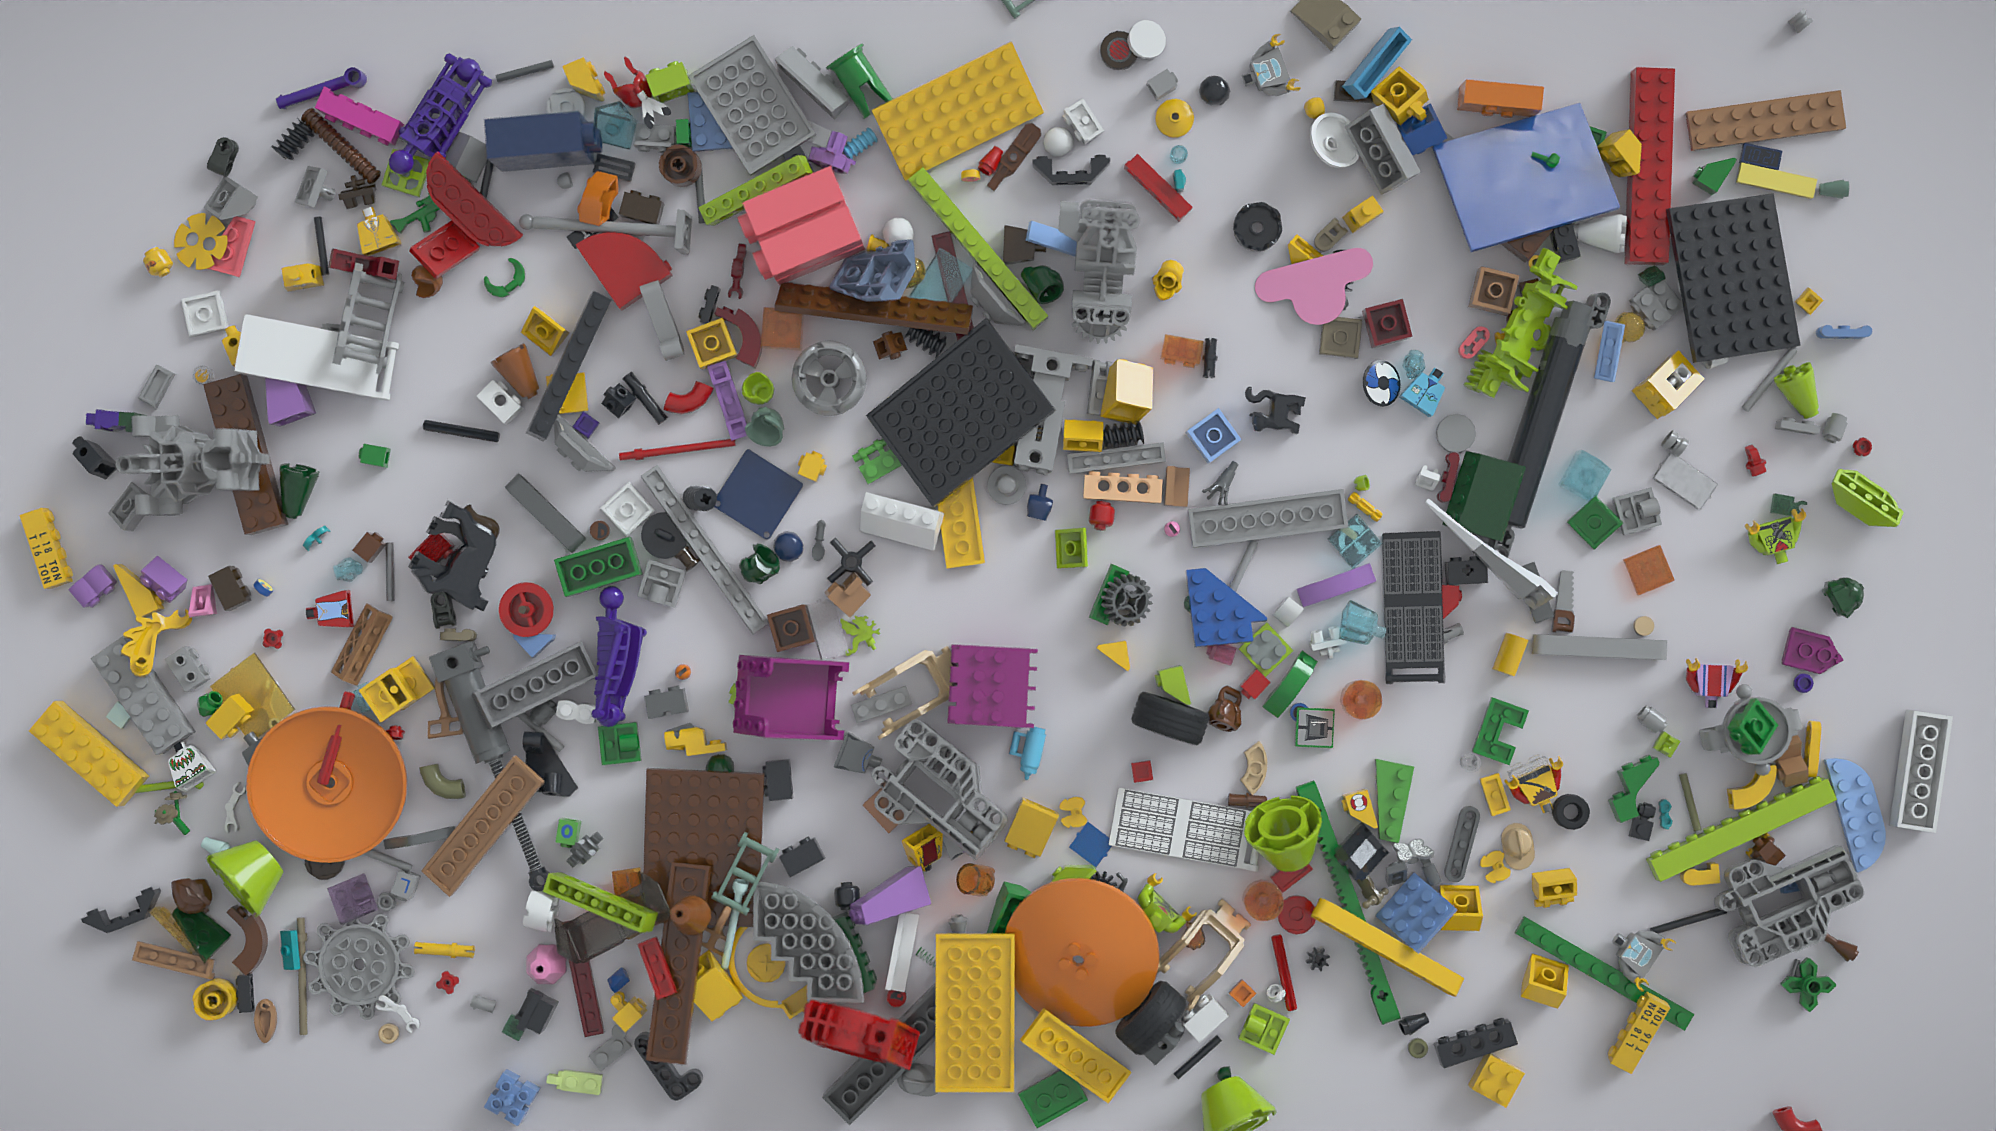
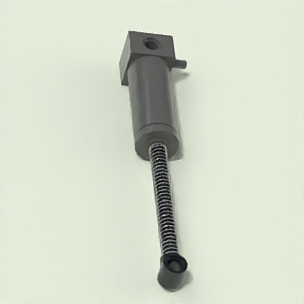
(484, 743)

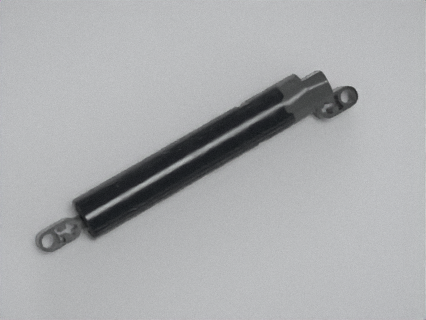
(1548, 402)

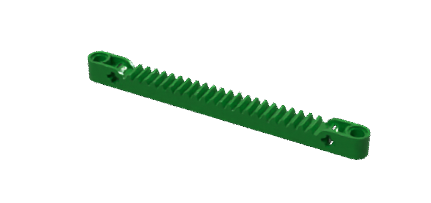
(1386, 1006)

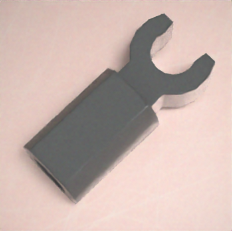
(1430, 872)

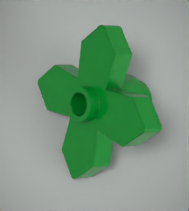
(1808, 993)

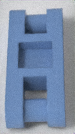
(1843, 332)

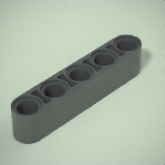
(545, 513)

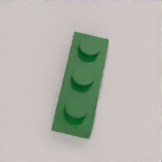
(1097, 610)

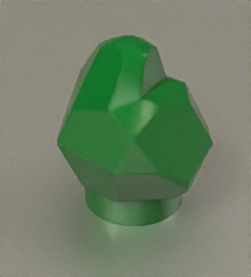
(209, 703)

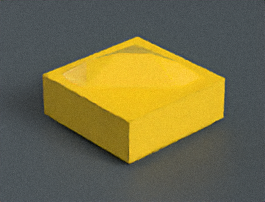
(1809, 301)

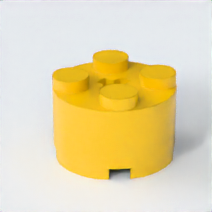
(204, 999)

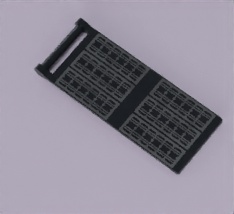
(1413, 605)

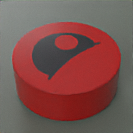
(896, 998)

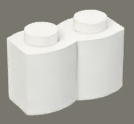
(572, 710)

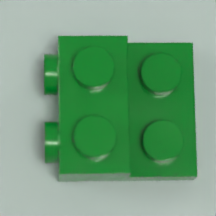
(1752, 727)

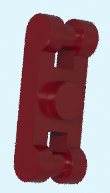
(1448, 477)

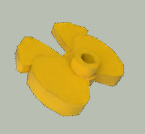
(1076, 818)
(1499, 871)

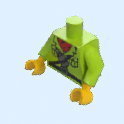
(1776, 535)
(1159, 911)

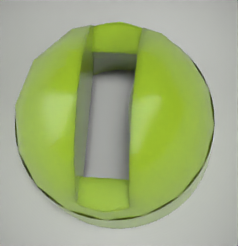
(1362, 483)

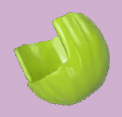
(758, 388)

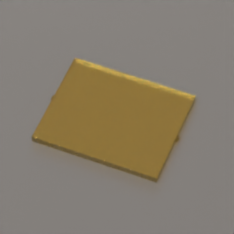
(259, 690)

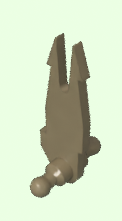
(1370, 892)

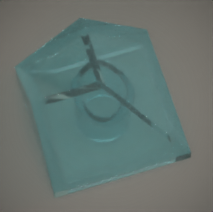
(615, 124)

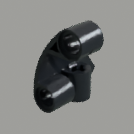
(547, 765)

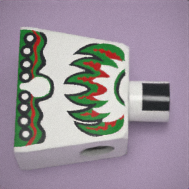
(189, 767)

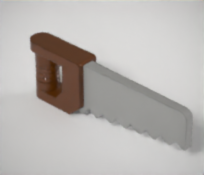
(1564, 603)

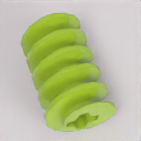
(1477, 374)

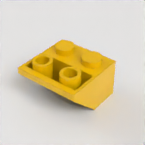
(582, 79)
(1621, 153)

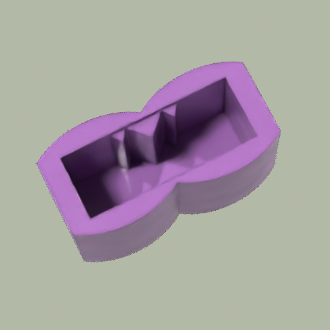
(93, 586)

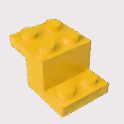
(397, 689)

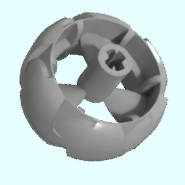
(851, 367)

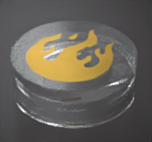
(203, 374)

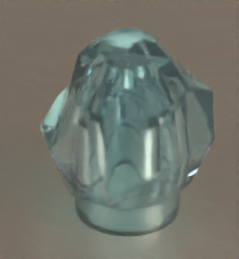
(1414, 364)
(347, 569)

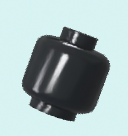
(846, 895)

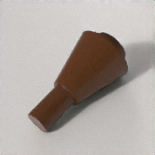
(1846, 950)

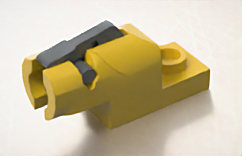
(692, 739)

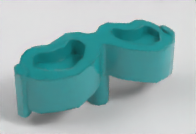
(314, 536)
(1665, 819)

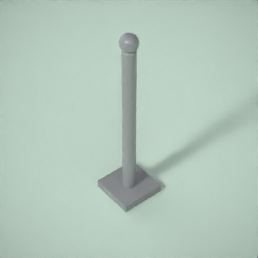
(681, 231)

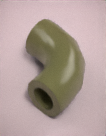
(440, 785)

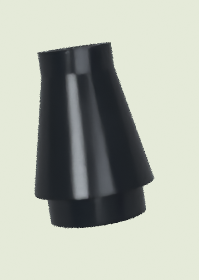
(1412, 1023)

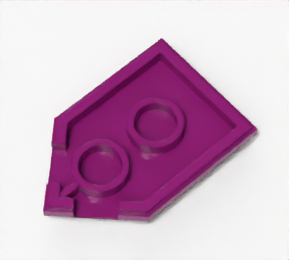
(1810, 651)

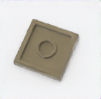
(1341, 337)

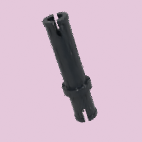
(645, 398)

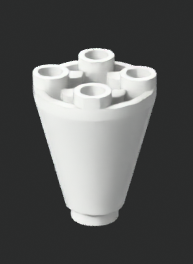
(1604, 232)

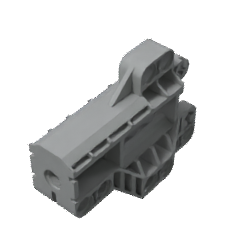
(964, 789)
(1811, 911)

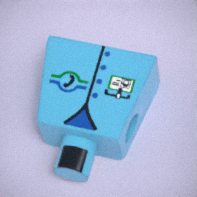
(1425, 392)

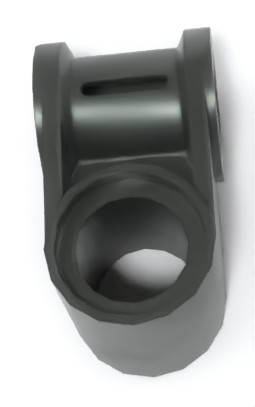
(222, 159)
(442, 611)

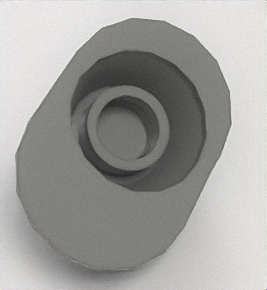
(918, 1080)

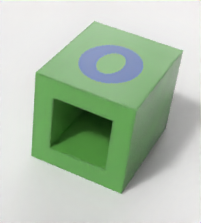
(568, 832)

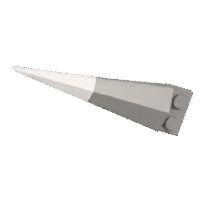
(1518, 580)

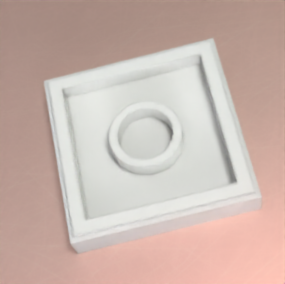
(204, 313)
(627, 509)

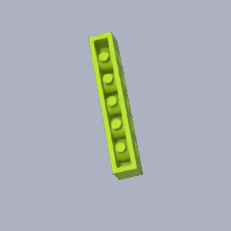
(731, 202)
(600, 902)

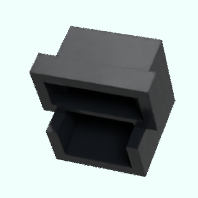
(536, 1011)

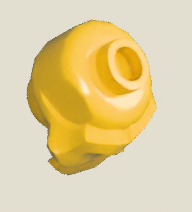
(1168, 279)

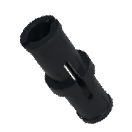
(1209, 358)

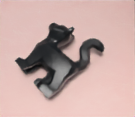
(1278, 411)

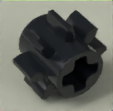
(1312, 956)

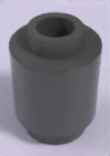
(543, 713)

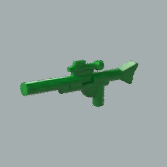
(424, 215)

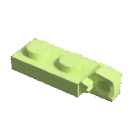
(577, 1081)

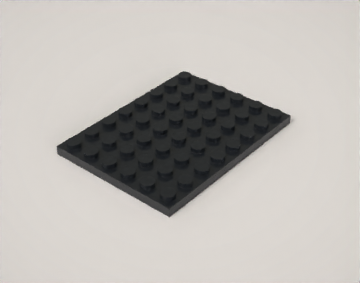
(1733, 277)
(960, 412)

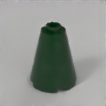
(296, 488)

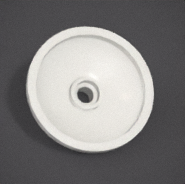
(1332, 141)

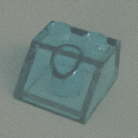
(1585, 475)

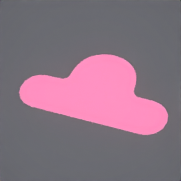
(1316, 284)

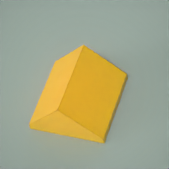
(544, 331)

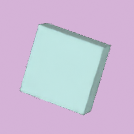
(118, 715)

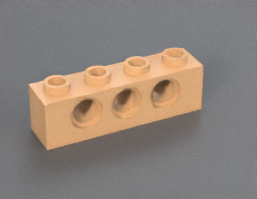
(1153, 484)

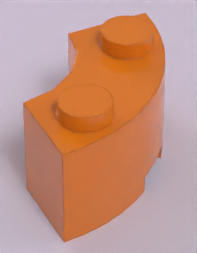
(598, 198)

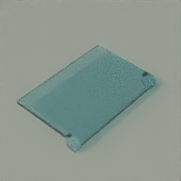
(943, 278)

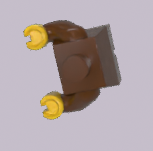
(1765, 850)

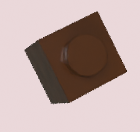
(369, 546)

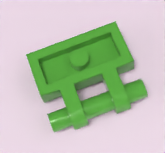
(878, 466)

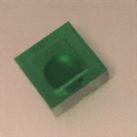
(1651, 276)
(511, 1030)

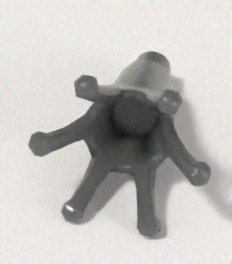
(1223, 483)

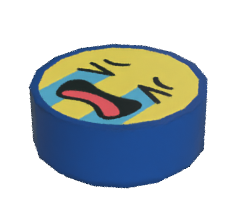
(263, 587)

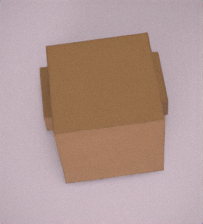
(848, 595)

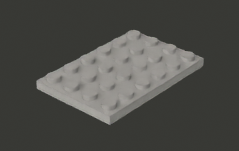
(752, 105)

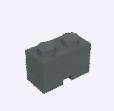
(672, 700)

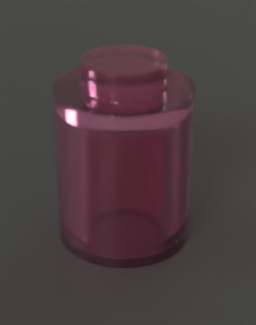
(1221, 653)

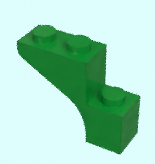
(1632, 778)

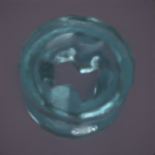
(1173, 152)

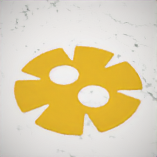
(198, 226)

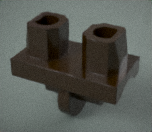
(349, 196)

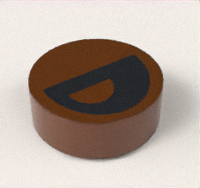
(599, 530)

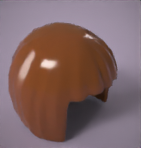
(427, 284)

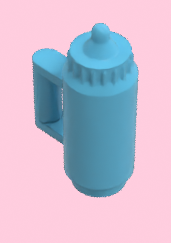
(1032, 749)

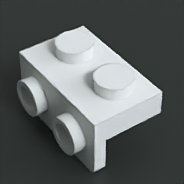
(1083, 121)

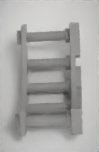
(349, 319)

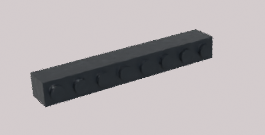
(568, 366)

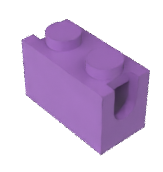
(163, 579)

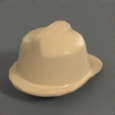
(1518, 846)

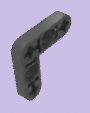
(416, 839)

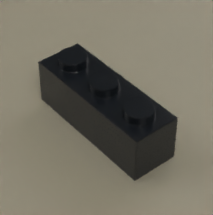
(245, 993)

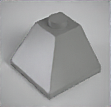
(230, 200)

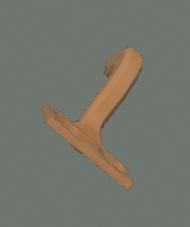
(445, 718)
(717, 931)

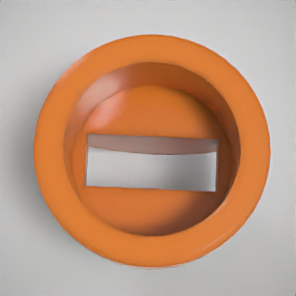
(685, 675)

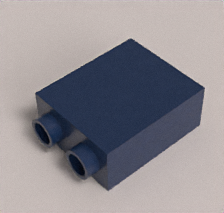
(541, 141)

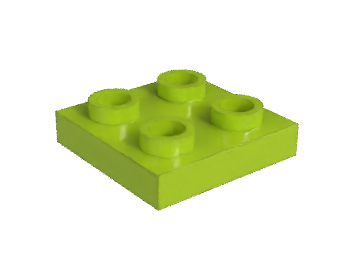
(1264, 1028)

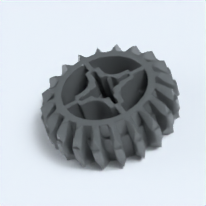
(1140, 594)

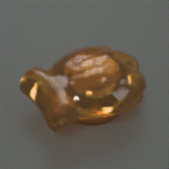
(1198, 940)

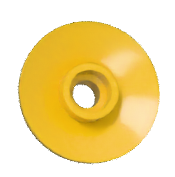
(1171, 127)

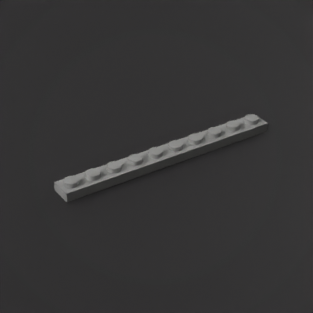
(705, 549)

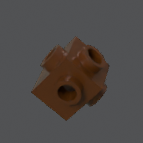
(890, 345)

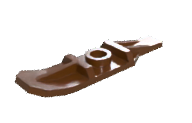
(1021, 147)

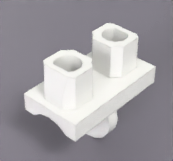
(1317, 642)

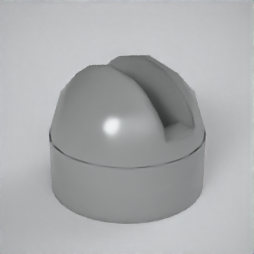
(565, 181)

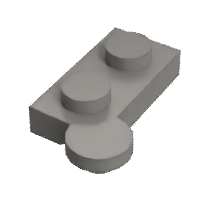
(611, 1049)

